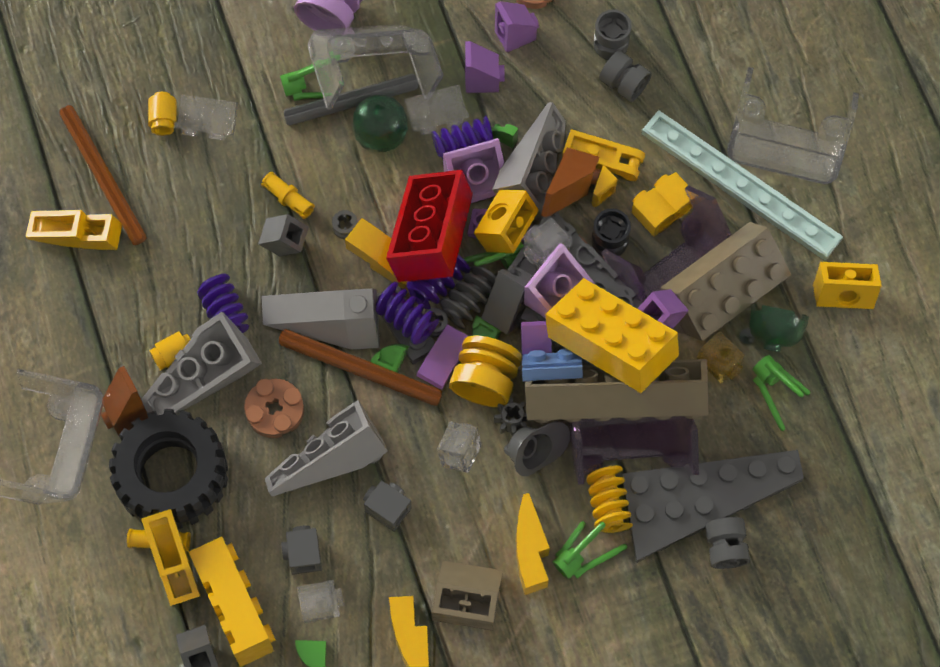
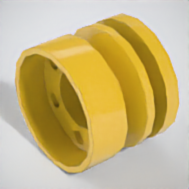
(485, 371)

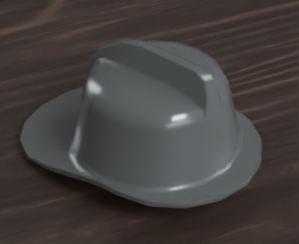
(537, 448)

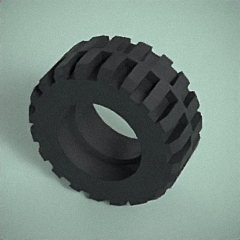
(159, 433)

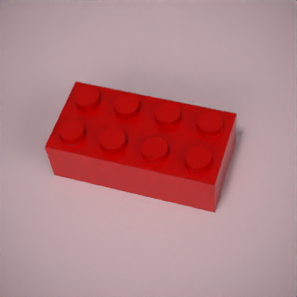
(430, 226)

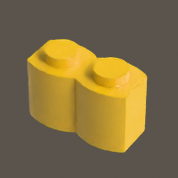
(662, 204)

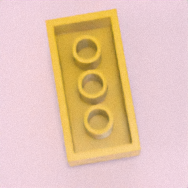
(612, 335)

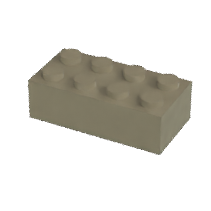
(728, 280)

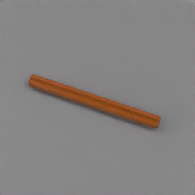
(103, 175)
(360, 367)

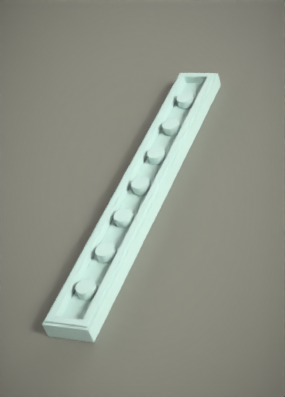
(742, 185)

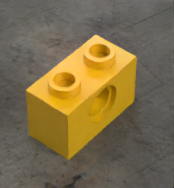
(506, 221)
(847, 285)

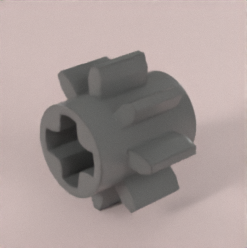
(511, 409)

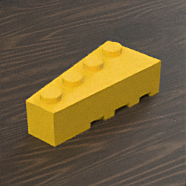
(232, 602)

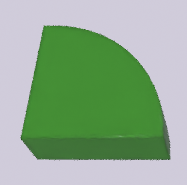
(507, 135)
(483, 328)
(391, 356)
(312, 652)

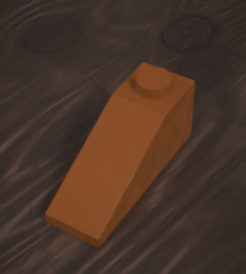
(571, 181)
(122, 403)

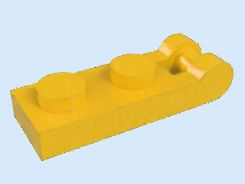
(608, 153)

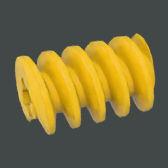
(606, 499)

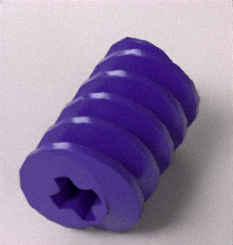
(459, 139)
(427, 289)
(217, 299)
(405, 315)

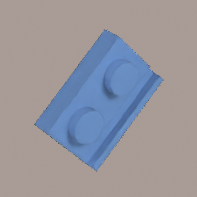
(551, 366)

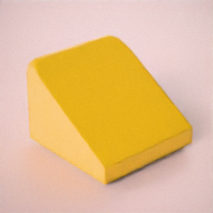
(604, 188)

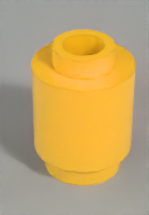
(162, 113)
(167, 349)

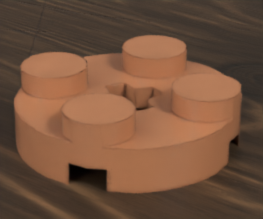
(282, 421)

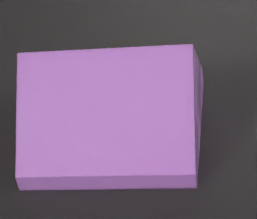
(480, 166)
(553, 280)

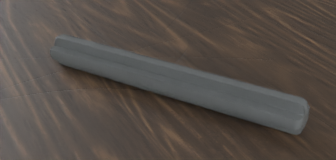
(350, 99)

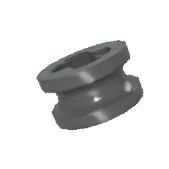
(343, 215)
(441, 315)

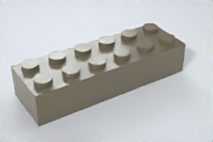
(599, 396)

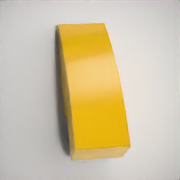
(74, 229)
(372, 246)
(530, 548)
(170, 557)
(410, 639)

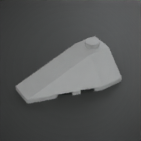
(535, 158)
(332, 317)
(208, 363)
(342, 448)

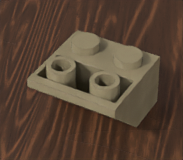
(467, 595)

